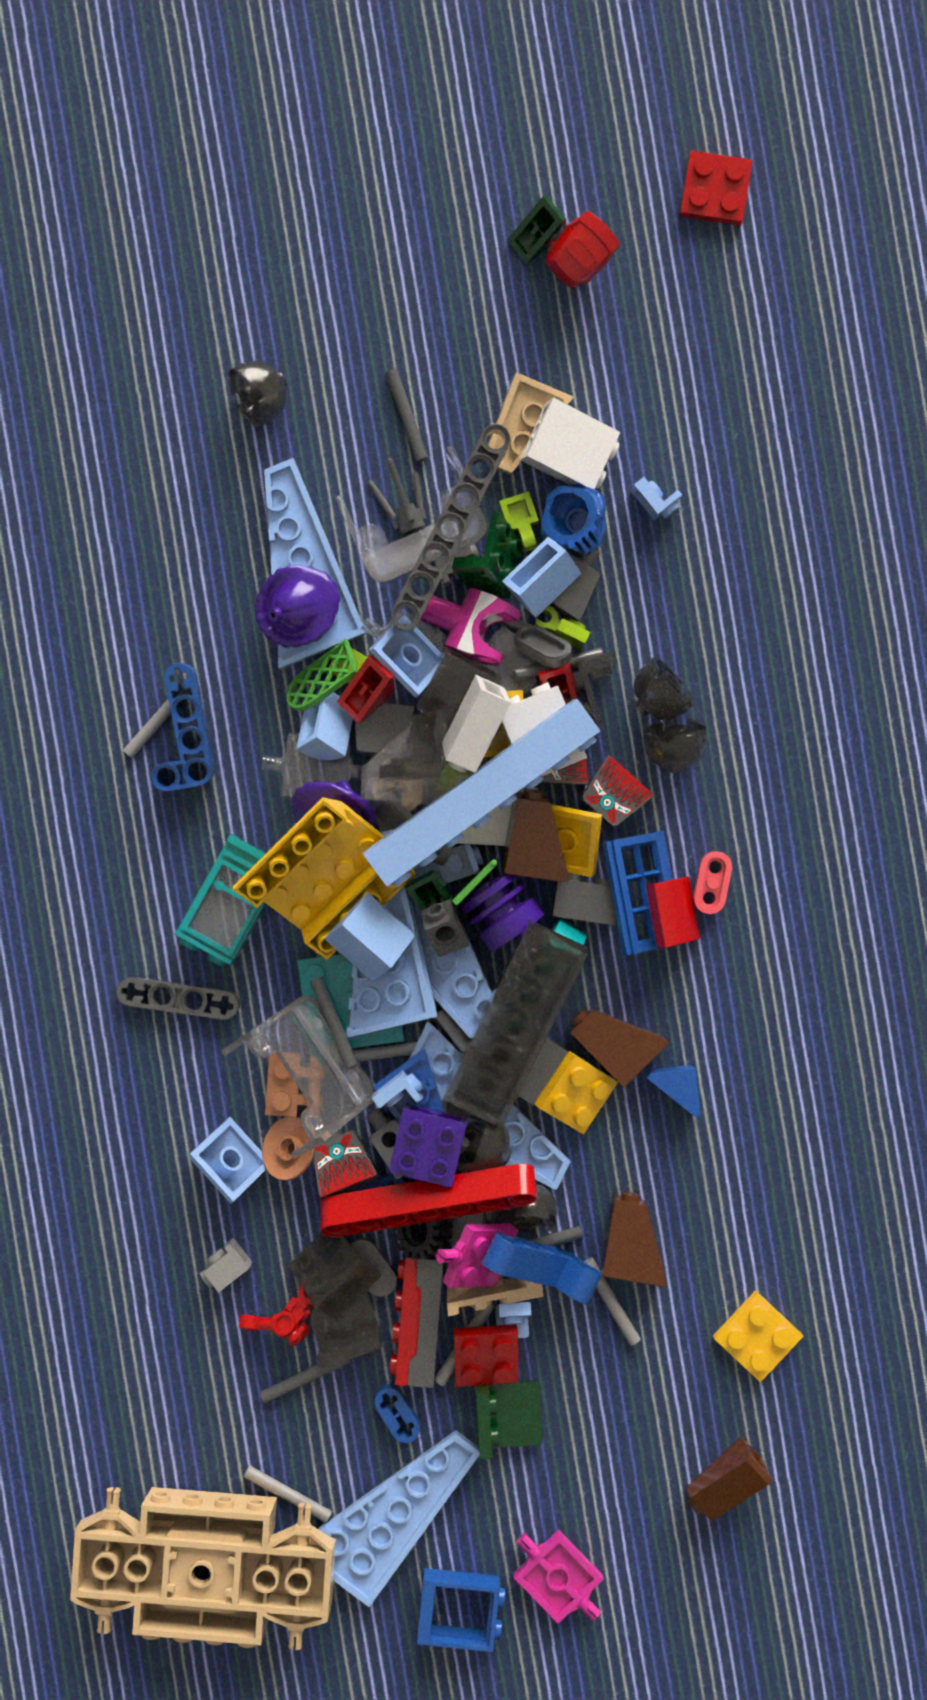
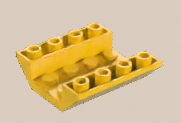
(318, 872)

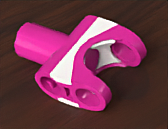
(469, 623)

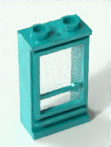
(219, 916)

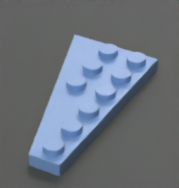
(300, 540)
(455, 977)
(401, 993)
(526, 1140)
(390, 1519)

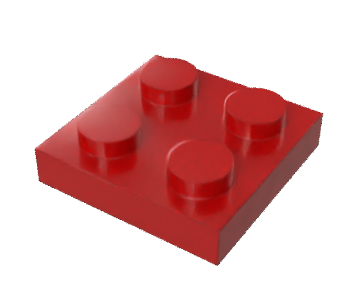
(715, 188)
(485, 1355)

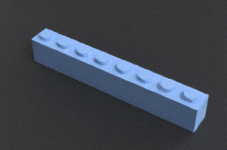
(481, 792)

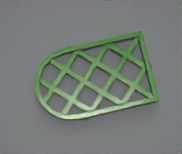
(333, 686)

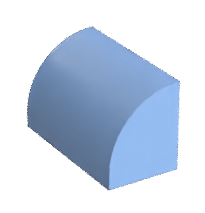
(542, 576)
(325, 730)

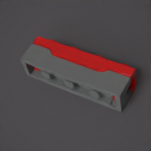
(418, 1322)

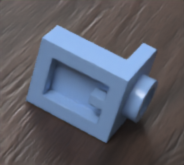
(650, 498)
(461, 863)
(392, 1091)
(514, 1314)

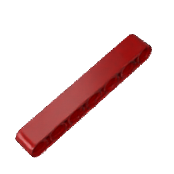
(427, 1202)

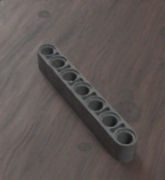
(451, 512)

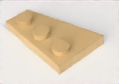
(519, 415)
(506, 1290)

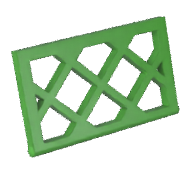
(471, 885)

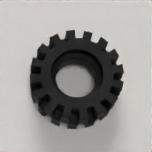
(416, 1247)

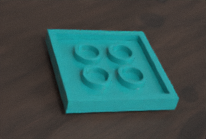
(339, 983)

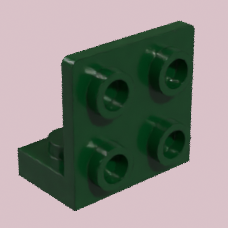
(499, 560)
(508, 1416)

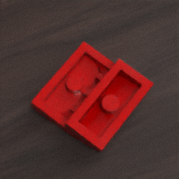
(673, 912)

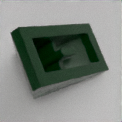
(537, 230)
(429, 890)

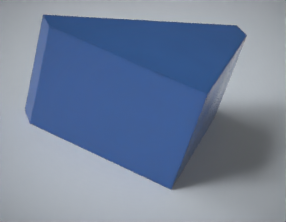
(679, 1084)

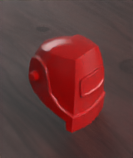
(581, 250)

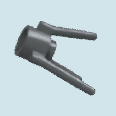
(408, 518)

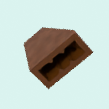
(533, 840)
(616, 1043)
(630, 1243)
(728, 1480)

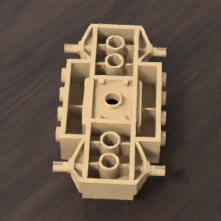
(252, 1570)

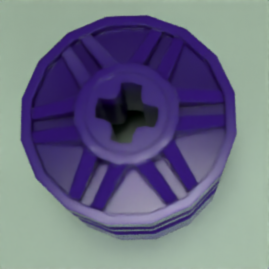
(501, 910)

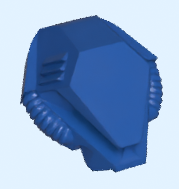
(575, 518)

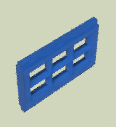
(620, 891)

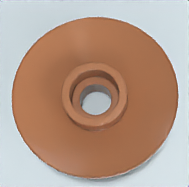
(279, 1143)

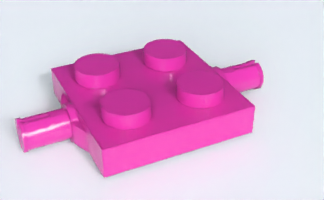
(466, 1257)
(558, 1576)

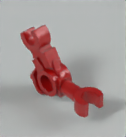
(286, 1323)

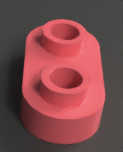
(711, 882)

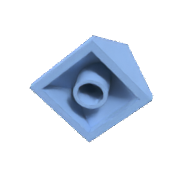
(407, 656)
(370, 937)
(229, 1160)

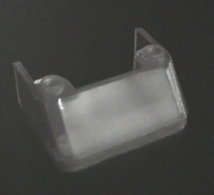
(391, 560)
(313, 1060)

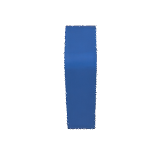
(182, 726)
(542, 1265)

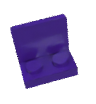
(428, 1145)

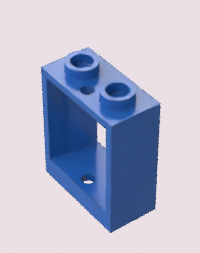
(459, 1637)

